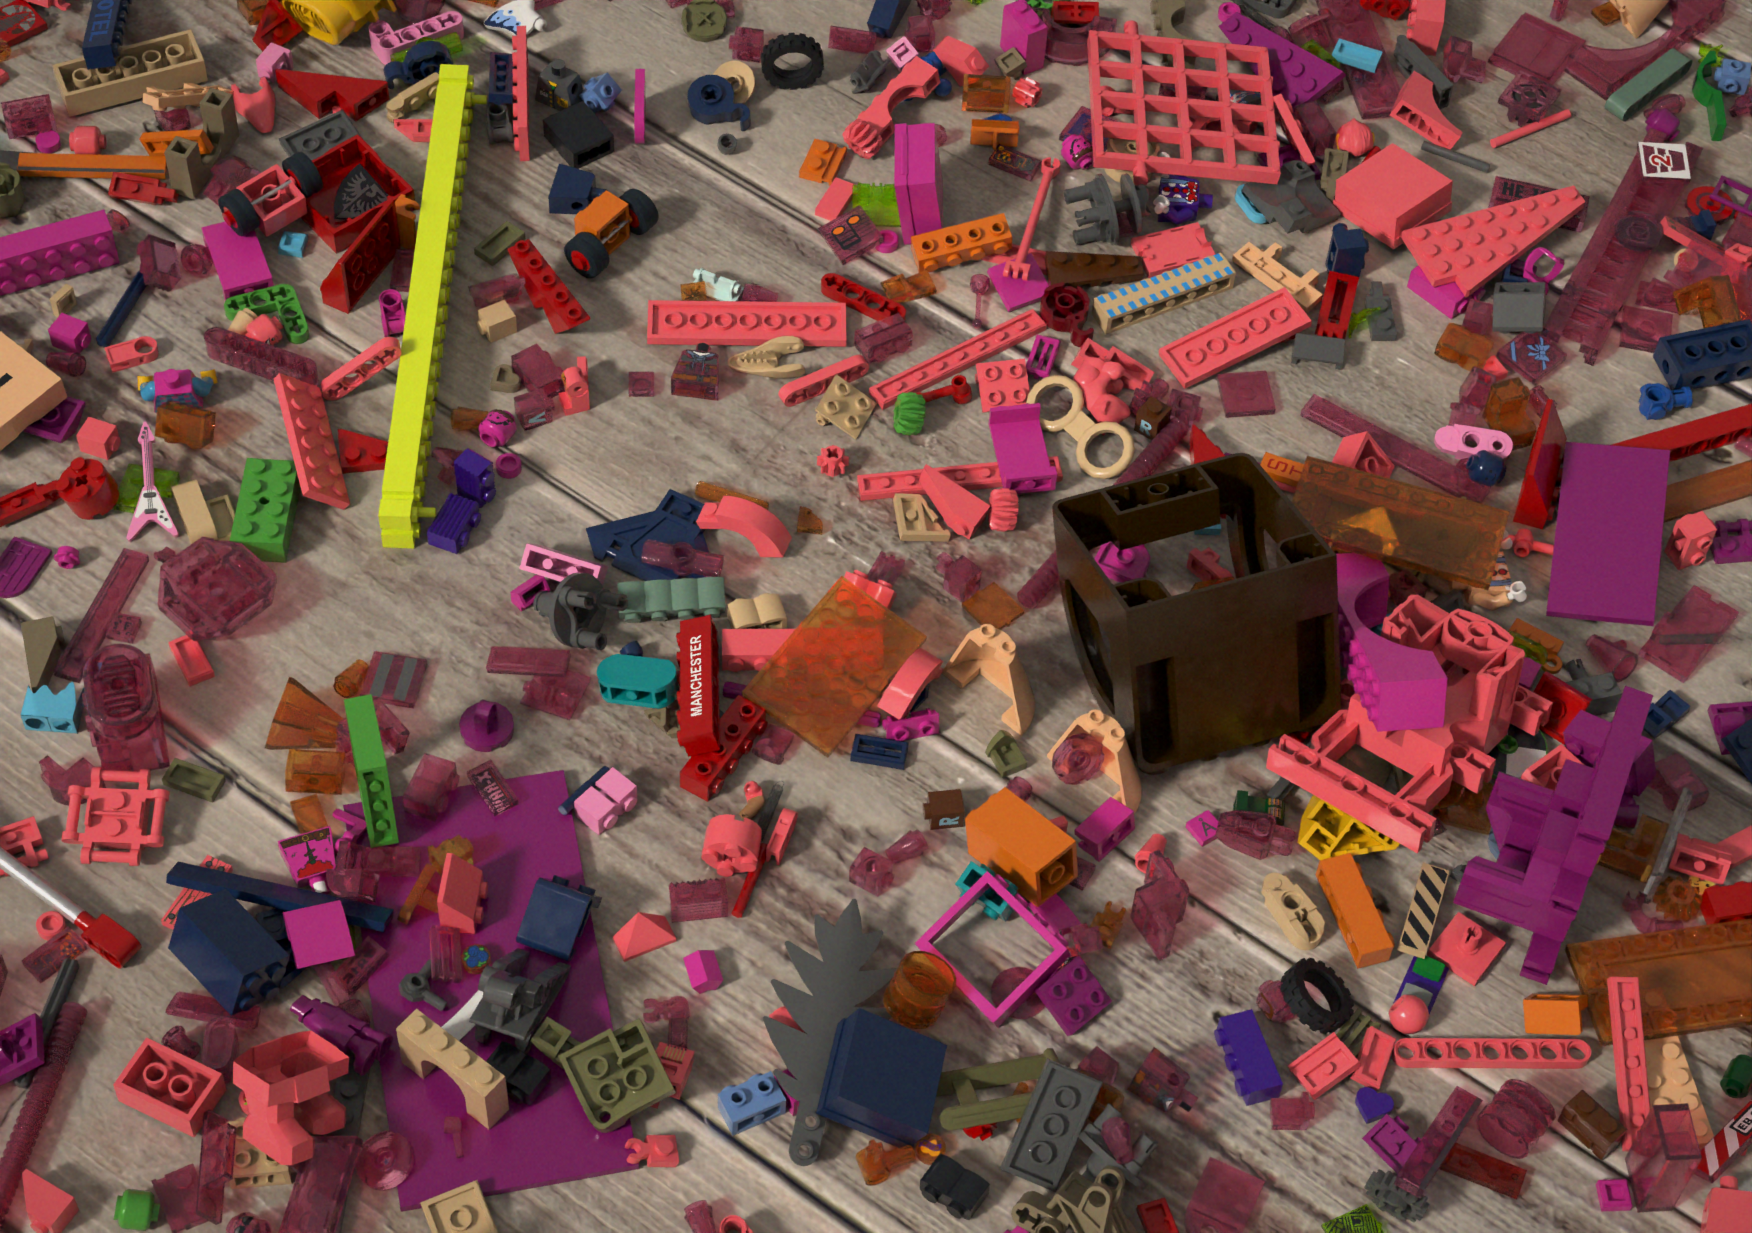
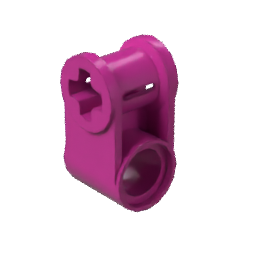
(392, 312)

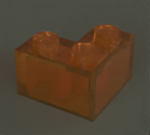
(1711, 298)
(1507, 413)
(1634, 853)

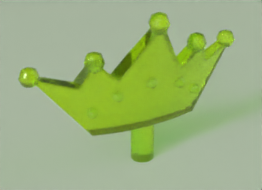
(1704, 50)
(1359, 318)

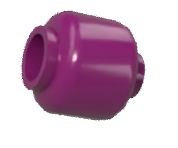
(1663, 121)

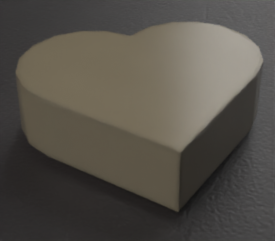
(505, 379)

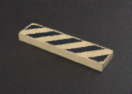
(1423, 910)

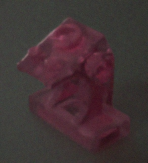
(391, 730)

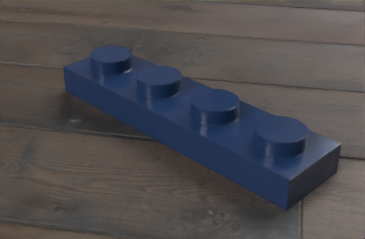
(500, 78)

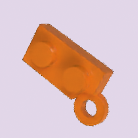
(1552, 644)

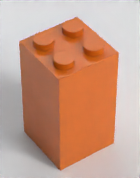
(1021, 846)

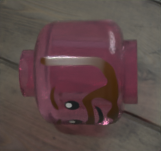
(1272, 1003)

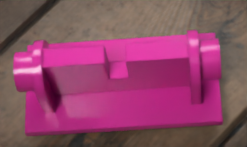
(920, 724)

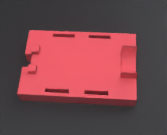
(1171, 248)

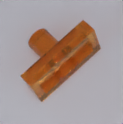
(420, 895)

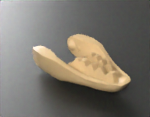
(765, 359)

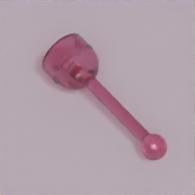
(979, 284)

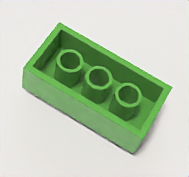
(267, 508)

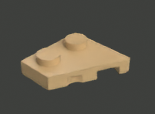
(917, 520)

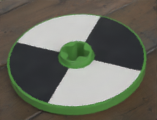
(1523, 751)

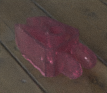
(1253, 834)

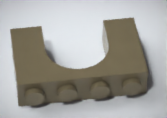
(185, 164)

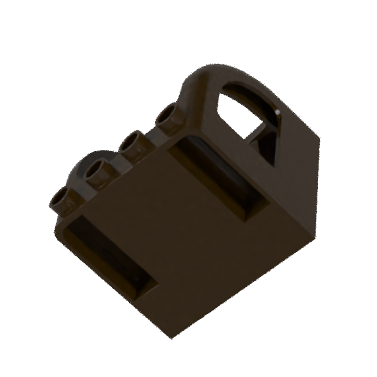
(1218, 660)

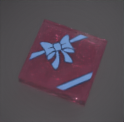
(1531, 356)

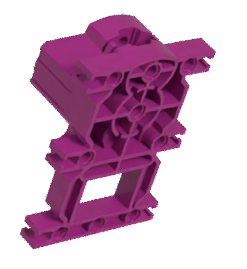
(1553, 840)

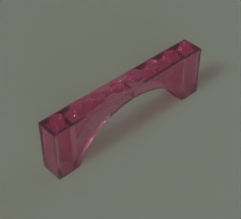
(1610, 69)

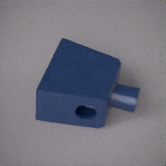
(572, 190)

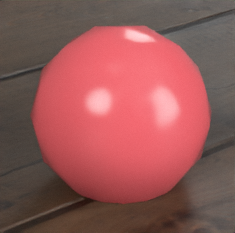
(1409, 1014)

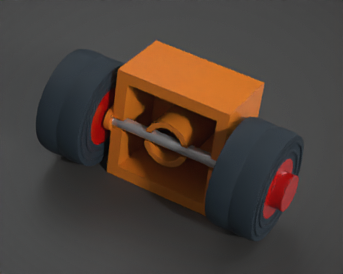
(605, 227)

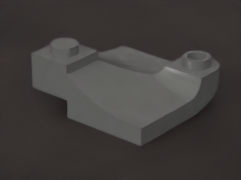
(1293, 201)

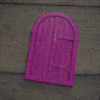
(20, 566)

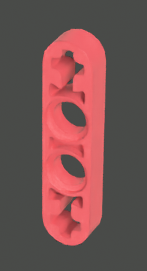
(383, 352)
(802, 389)

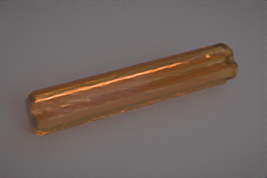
(716, 494)

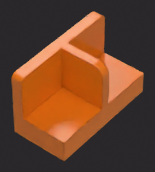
(994, 133)
(1554, 1013)

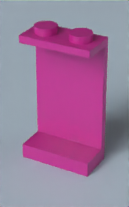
(237, 260)
(1021, 448)

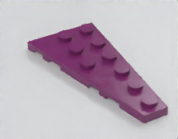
(1295, 71)

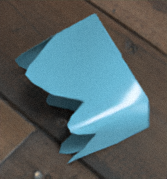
(52, 712)

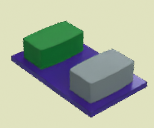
(1423, 980)

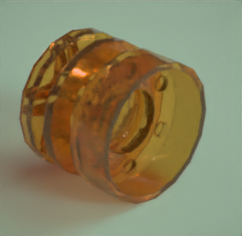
(919, 989)

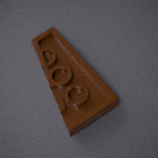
(1091, 268)

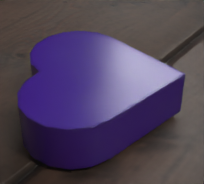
(1373, 1104)

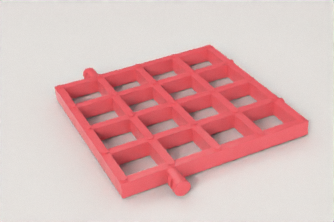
(1182, 106)

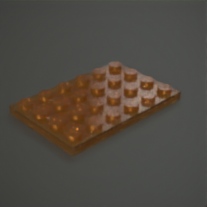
(834, 666)

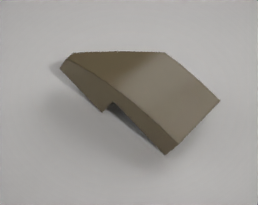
(664, 719)

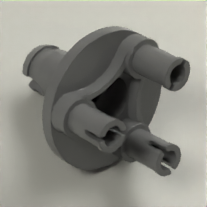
(579, 610)
(1103, 1157)

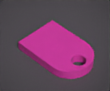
(640, 106)

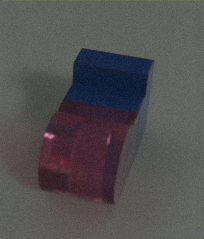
(1702, 224)

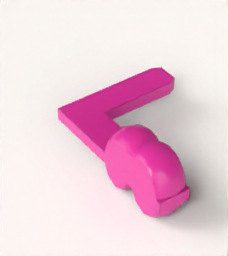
(353, 834)

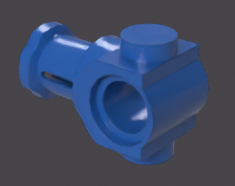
(1658, 400)

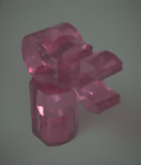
(1157, 389)
(674, 1010)

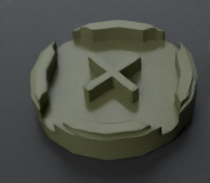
(704, 20)

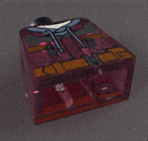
(697, 374)
(1162, 1083)

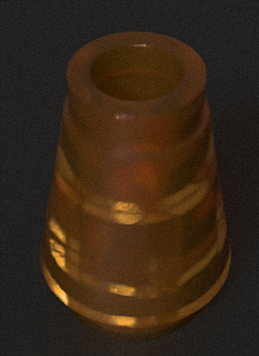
(466, 418)
(350, 680)

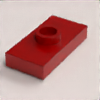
(1156, 1217)

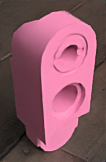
(1453, 438)

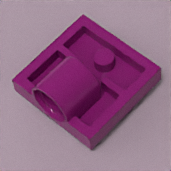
(1727, 718)
(1073, 995)
(21, 1048)

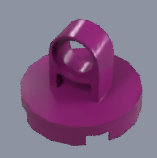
(486, 726)

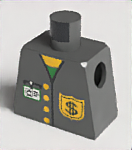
(558, 86)

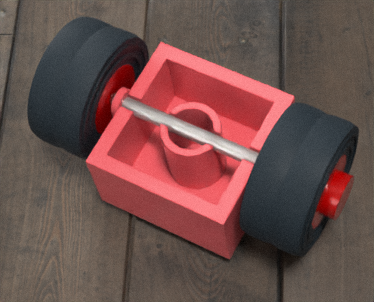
(272, 197)

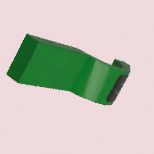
(1710, 97)

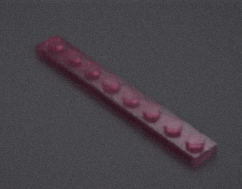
(1398, 450)

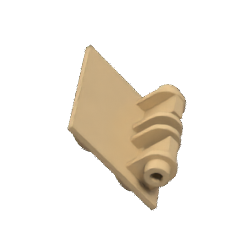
(844, 407)

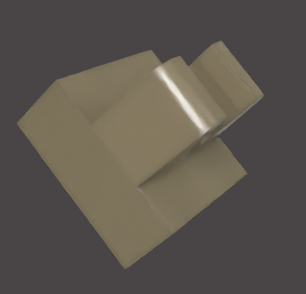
(1011, 63)

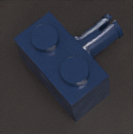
(1346, 250)

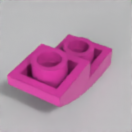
(1056, 914)

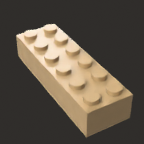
(157, 62)

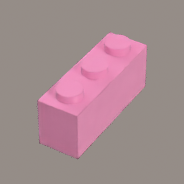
(558, 564)

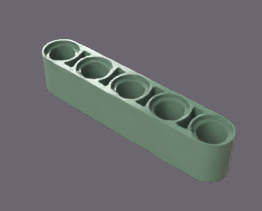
(1648, 84)

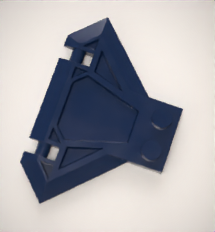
(670, 523)

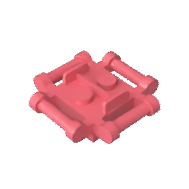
(116, 817)

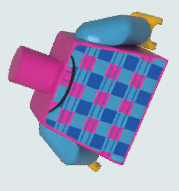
(177, 386)

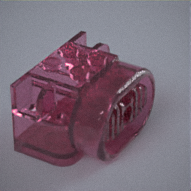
(124, 709)

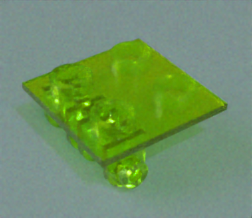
(878, 203)

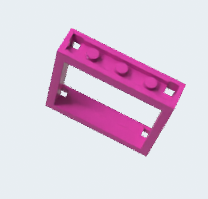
(1037, 922)

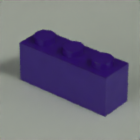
(1248, 1057)

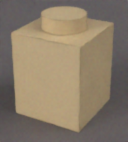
(496, 321)

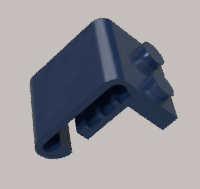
(556, 916)

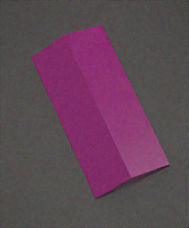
(60, 421)

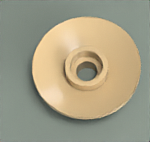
(738, 72)

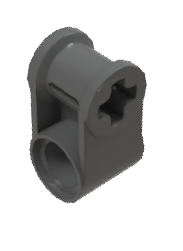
(498, 123)

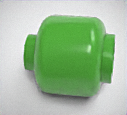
(136, 1209)

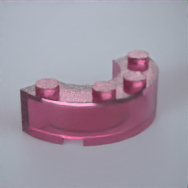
(1070, 44)

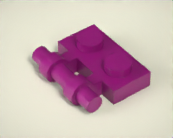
(1732, 548)

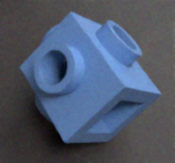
(1733, 76)
(600, 92)

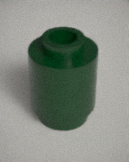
(1738, 1077)

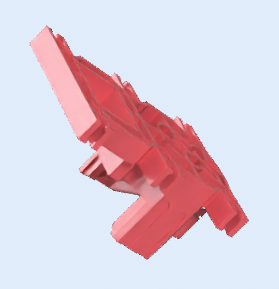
(1479, 706)

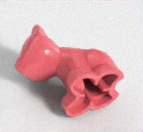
(1098, 383)

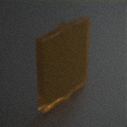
(993, 607)

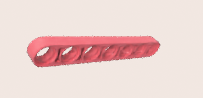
(1479, 1060)

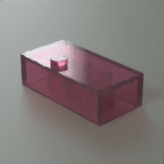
(1663, 1157)

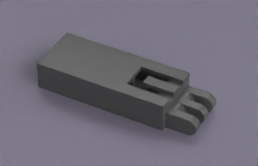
(1413, 59)

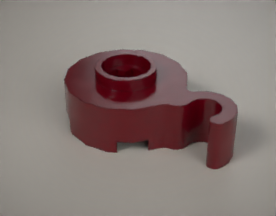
(1066, 311)

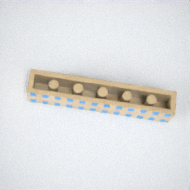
(1163, 293)

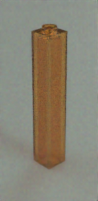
(1708, 490)

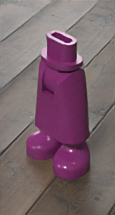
(343, 1031)

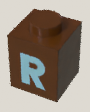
(1152, 418)
(944, 809)

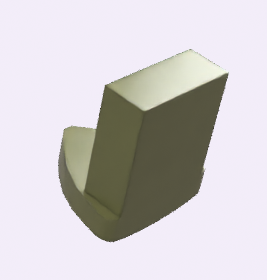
(1005, 754)

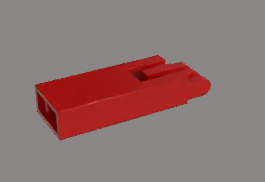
(1337, 305)

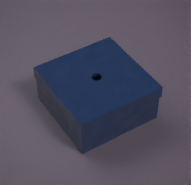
(882, 1079)

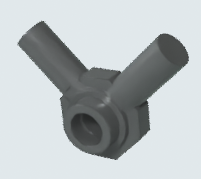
(416, 988)

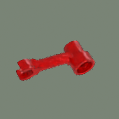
(959, 390)

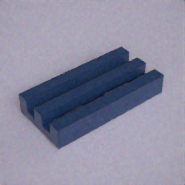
(878, 754)

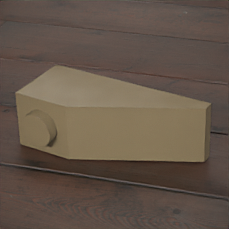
(42, 649)

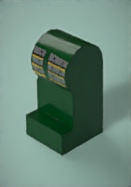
(1257, 804)

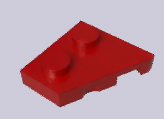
(275, 26)
(361, 452)

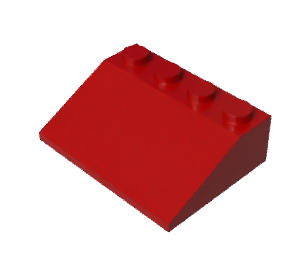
(363, 261)
(1542, 471)

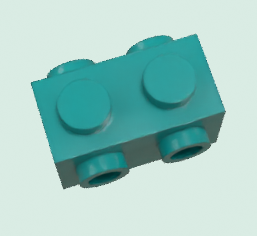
(993, 904)

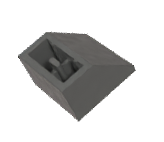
(1519, 307)

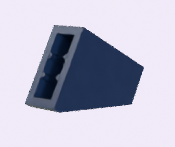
(886, 16)

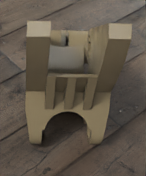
(1077, 1204)

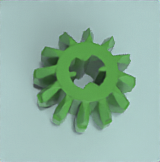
(909, 413)

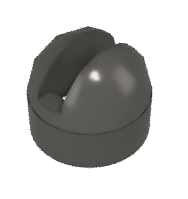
(724, 141)

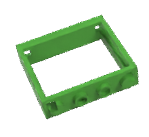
(371, 770)

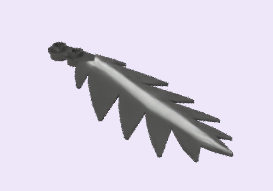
(836, 991)

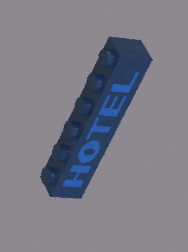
(105, 32)

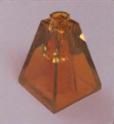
(302, 721)

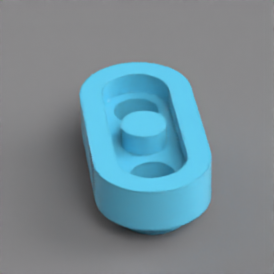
(1248, 207)

